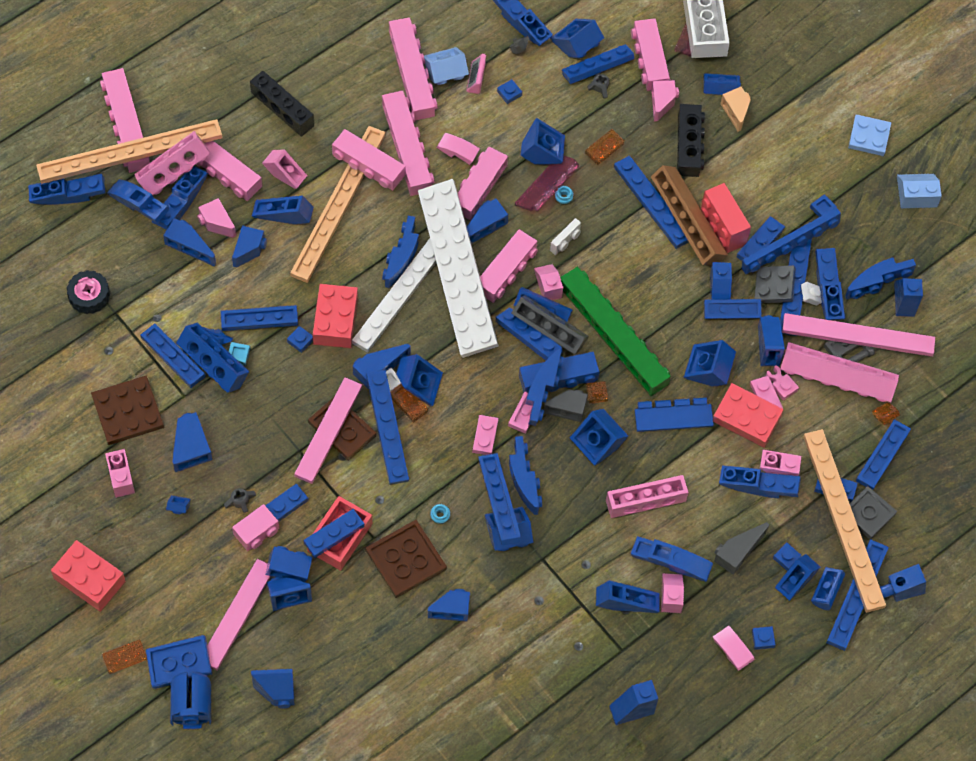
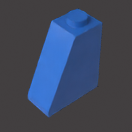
(907, 296)
(770, 341)
(190, 443)
(635, 703)

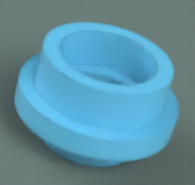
(564, 190)
(440, 508)

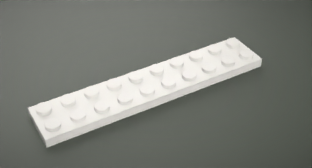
(458, 268)

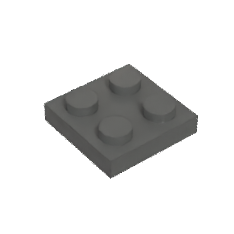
(775, 284)
(871, 512)

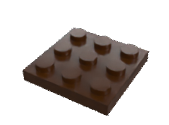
(127, 410)
(406, 558)

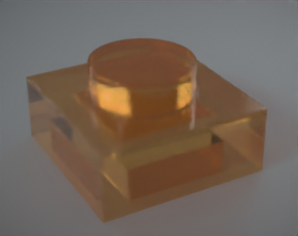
(597, 392)
(886, 413)

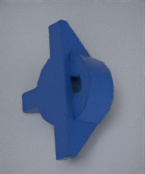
(219, 335)

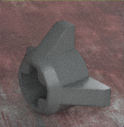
(519, 45)
(598, 86)
(240, 502)

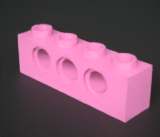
(175, 154)
(647, 496)

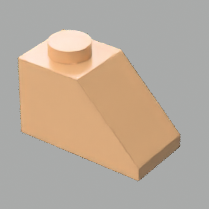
(736, 106)

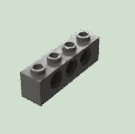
(550, 324)

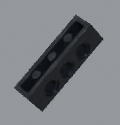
(282, 103)
(688, 115)

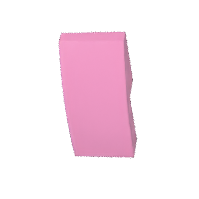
(459, 147)
(734, 648)

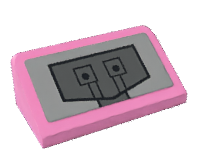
(476, 74)

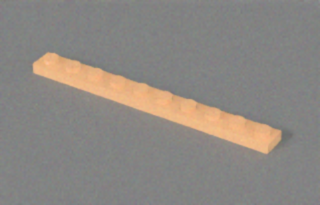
(124, 152)
(332, 214)
(844, 521)

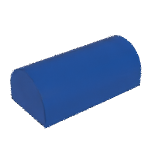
(828, 588)

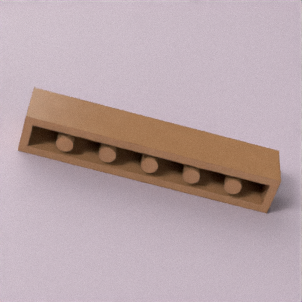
(689, 215)

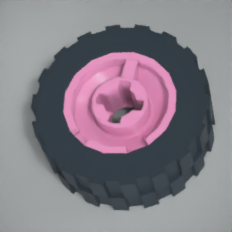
(85, 301)

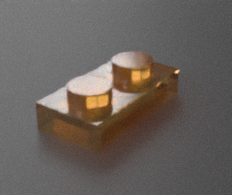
(604, 147)
(408, 403)
(124, 656)

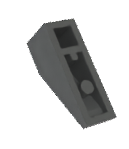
(738, 548)

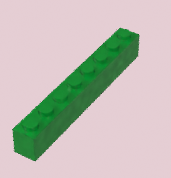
(615, 331)

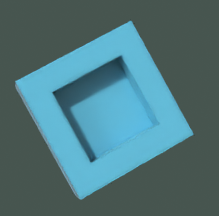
(239, 352)

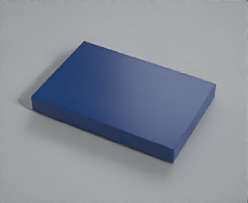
(176, 658)

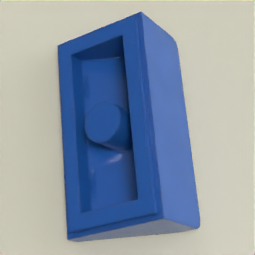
(720, 83)

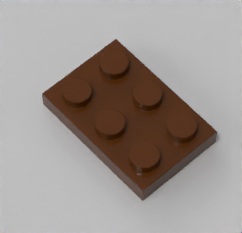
(353, 434)

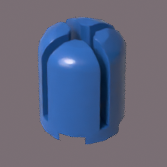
(180, 700)

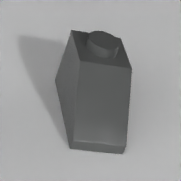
(567, 405)

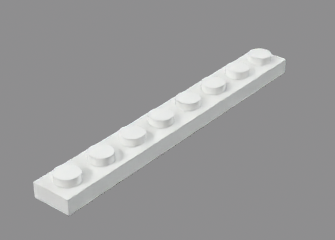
(395, 298)

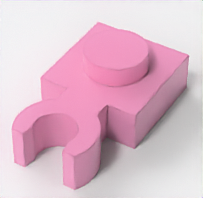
(783, 385)

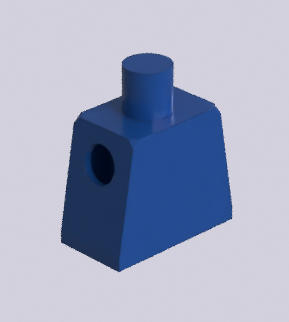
(905, 584)

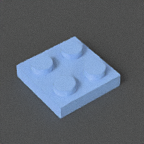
(869, 135)

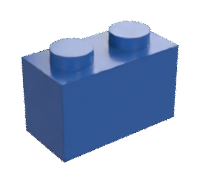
(288, 564)

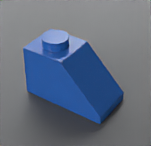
(248, 246)
(720, 280)
(797, 576)
(451, 606)

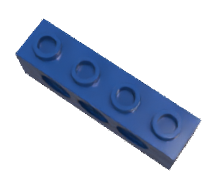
(212, 357)

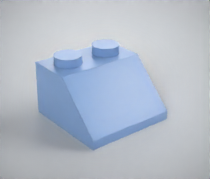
(446, 65)
(919, 190)

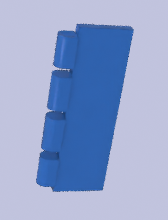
(679, 416)

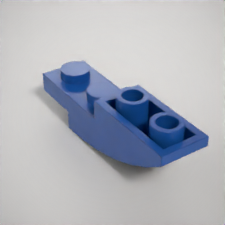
(524, 21)
(65, 191)
(182, 195)
(138, 199)
(402, 255)
(873, 278)
(829, 284)
(544, 380)
(523, 478)
(757, 483)
(672, 557)

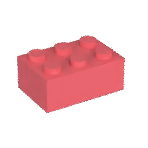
(725, 218)
(335, 316)
(748, 415)
(340, 553)
(88, 575)

